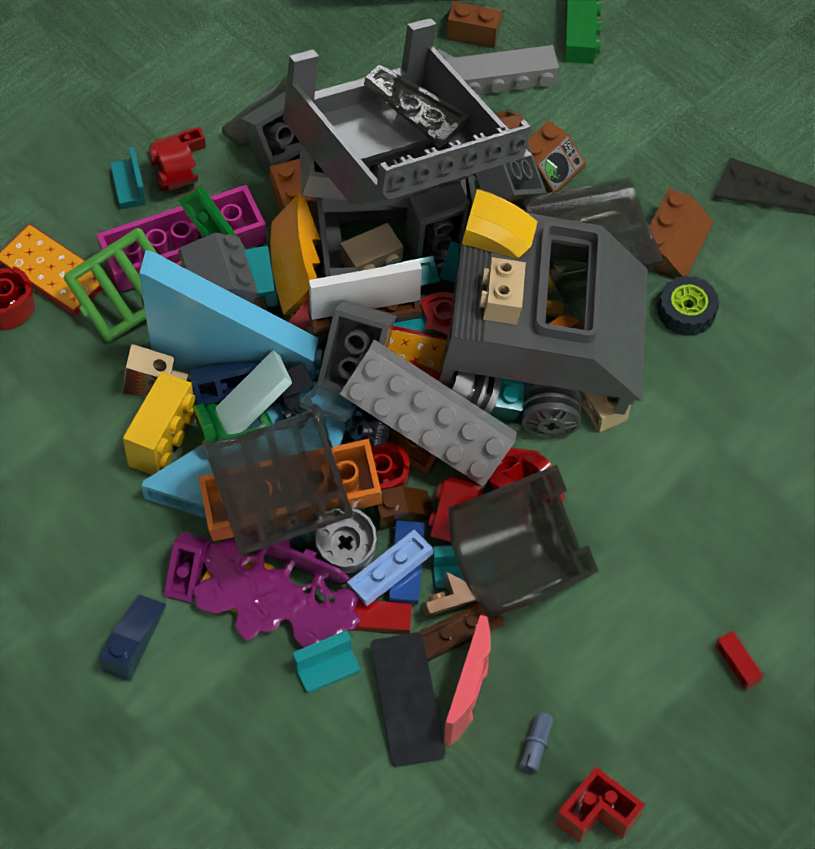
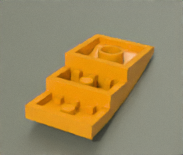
(294, 254)

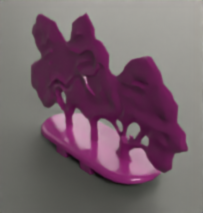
(269, 596)

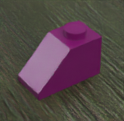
(186, 566)

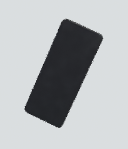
(407, 699)

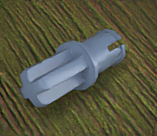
(536, 742)

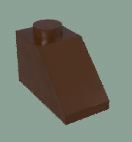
(402, 504)

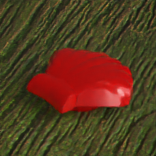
(438, 311)

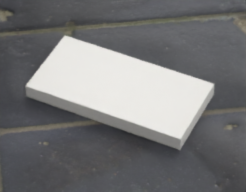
(367, 288)

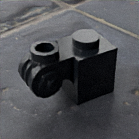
(298, 389)
(366, 426)

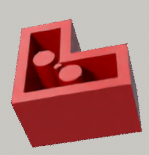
(450, 493)
(599, 800)

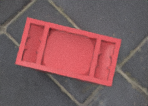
(469, 685)

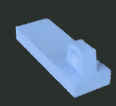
(390, 567)

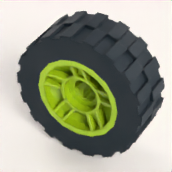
(685, 292)

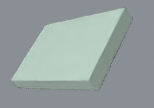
(254, 394)

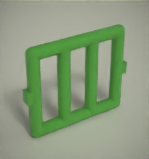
(93, 264)

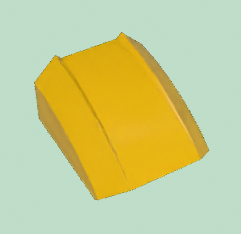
(499, 226)

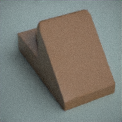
(458, 596)

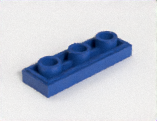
(408, 587)

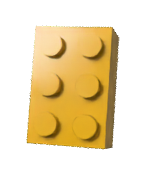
(159, 424)

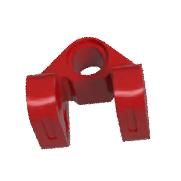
(517, 467)

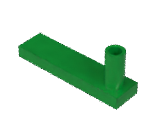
(205, 213)

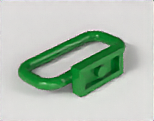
(211, 426)

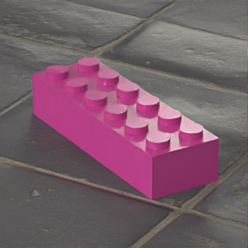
(175, 229)

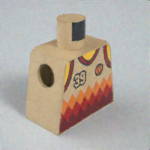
(144, 368)

